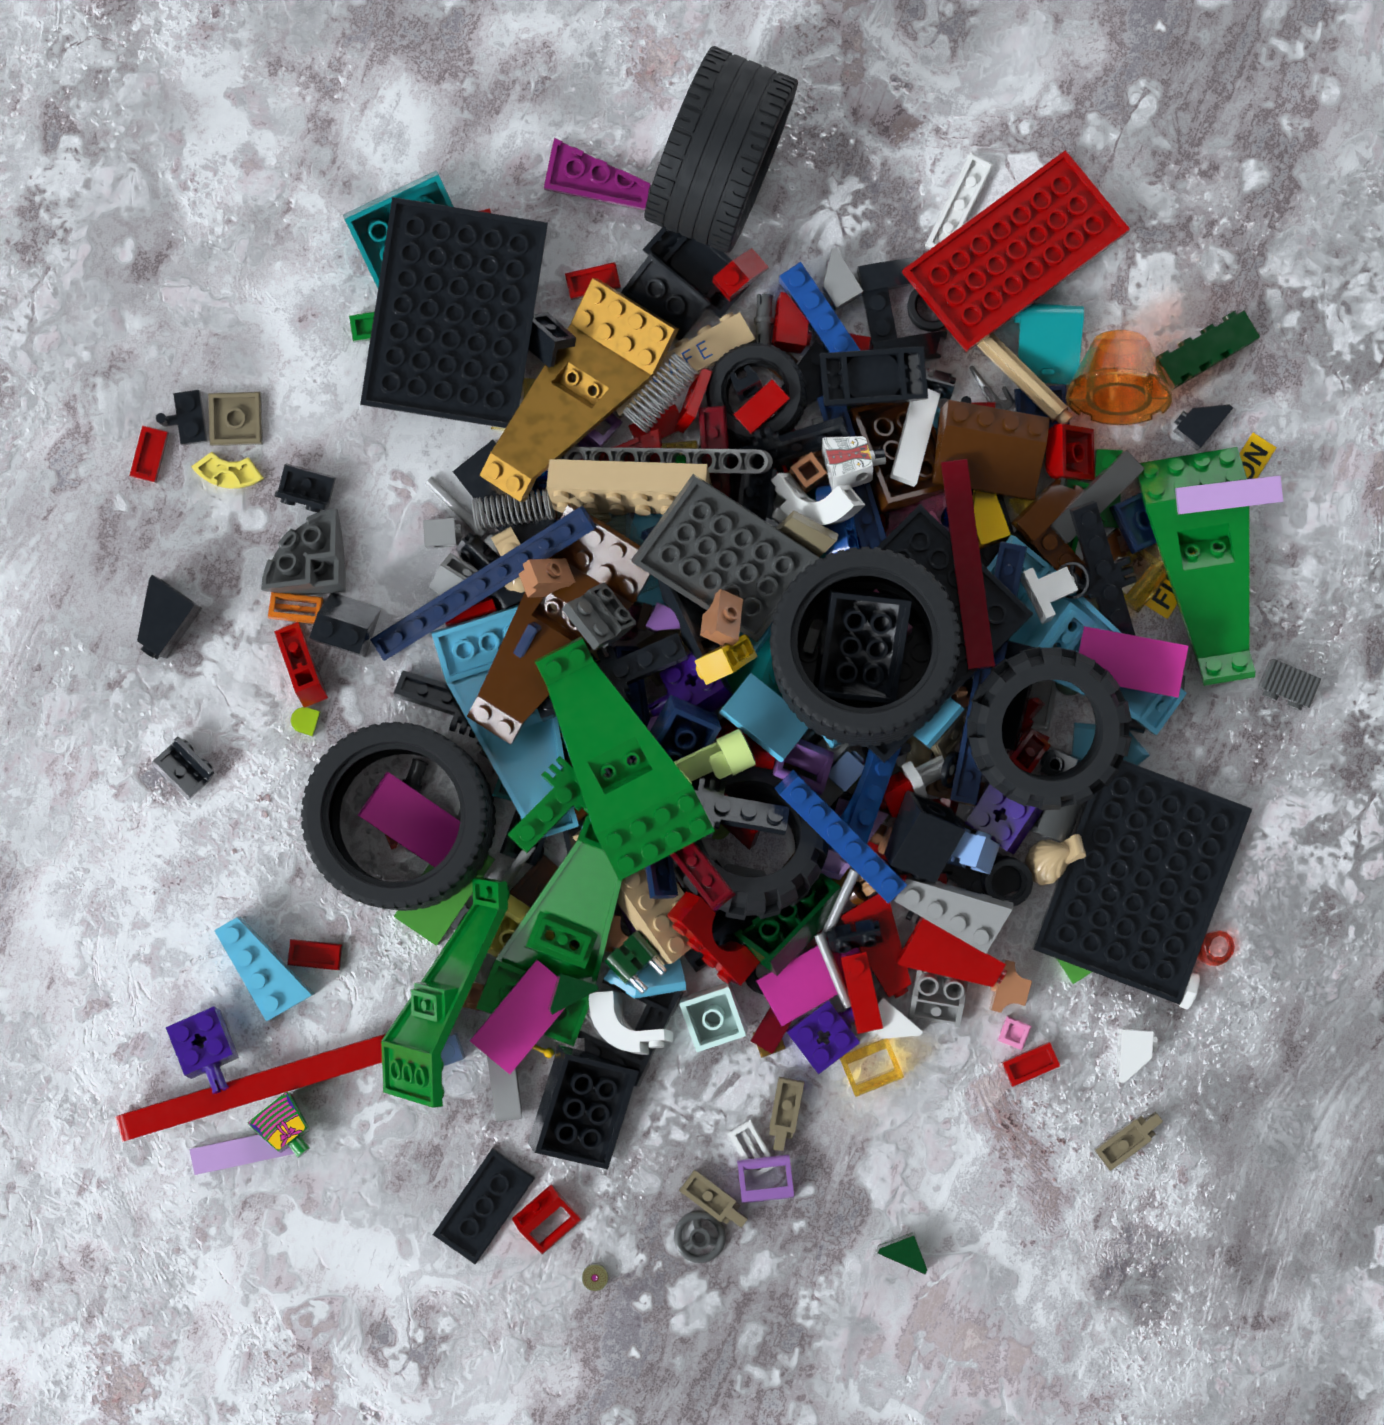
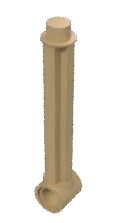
(1025, 379)

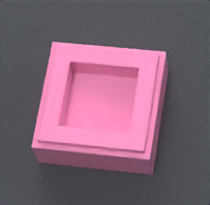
(1014, 1033)

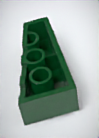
(1207, 349)
(783, 936)

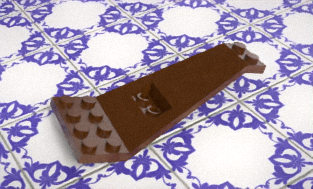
(514, 683)

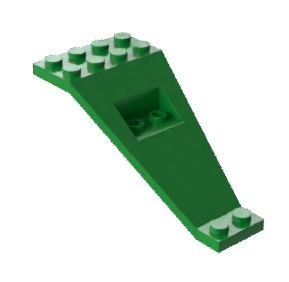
(1211, 583)
(643, 805)
(574, 906)

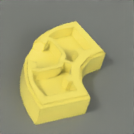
(227, 474)

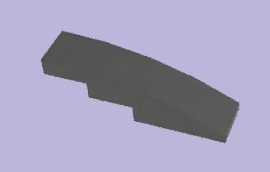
(1101, 490)

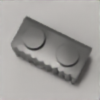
(1289, 684)

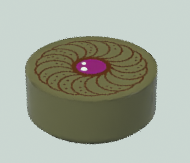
(595, 1277)

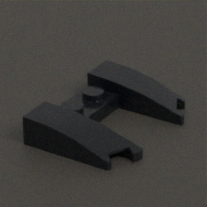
(875, 282)
(655, 1016)

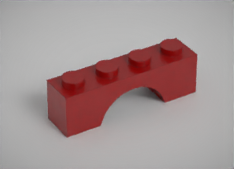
(695, 920)

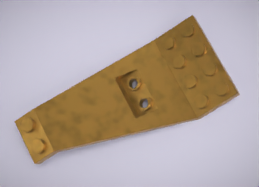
(615, 351)

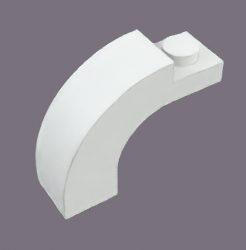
(834, 509)
(609, 1020)

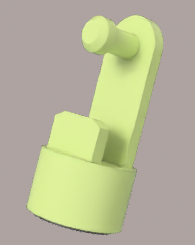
(724, 757)

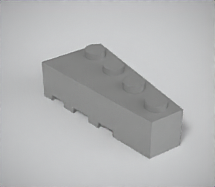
(956, 910)

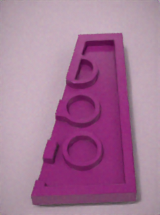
(583, 176)

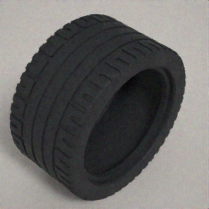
(720, 149)
(865, 570)
(324, 802)

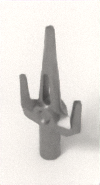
(1000, 404)

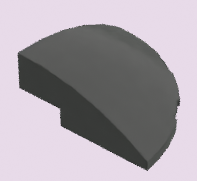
(309, 558)

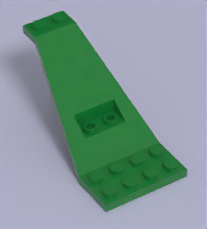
(418, 1035)

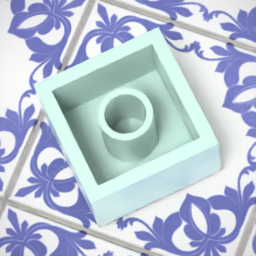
(713, 1016)

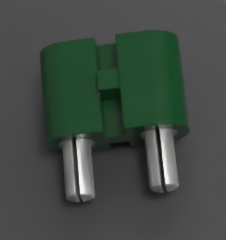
(632, 958)

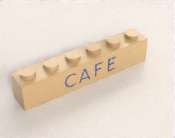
(700, 351)

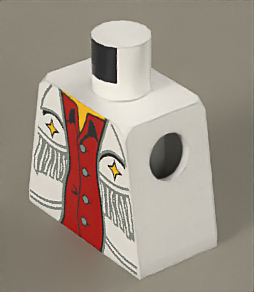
(850, 460)

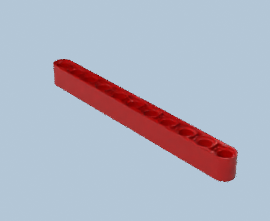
(250, 1088)

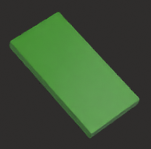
(436, 920)

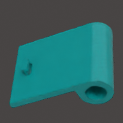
(1051, 339)

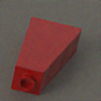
(944, 954)
(882, 956)

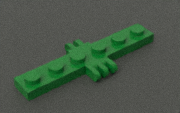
(551, 808)

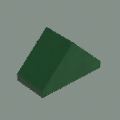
(568, 991)
(904, 1251)

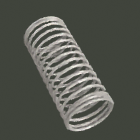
(685, 369)
(478, 509)

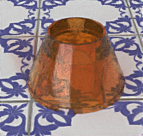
(1119, 381)

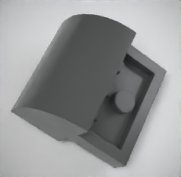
(599, 616)
(1057, 823)

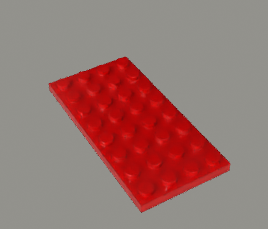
(1015, 251)

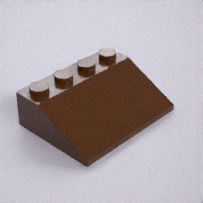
(882, 428)
(1000, 446)

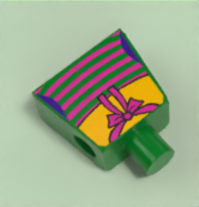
(282, 1125)

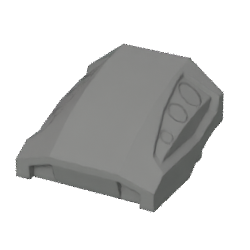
(938, 998)

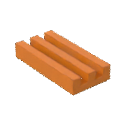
(297, 598)

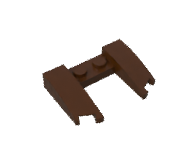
(1035, 527)

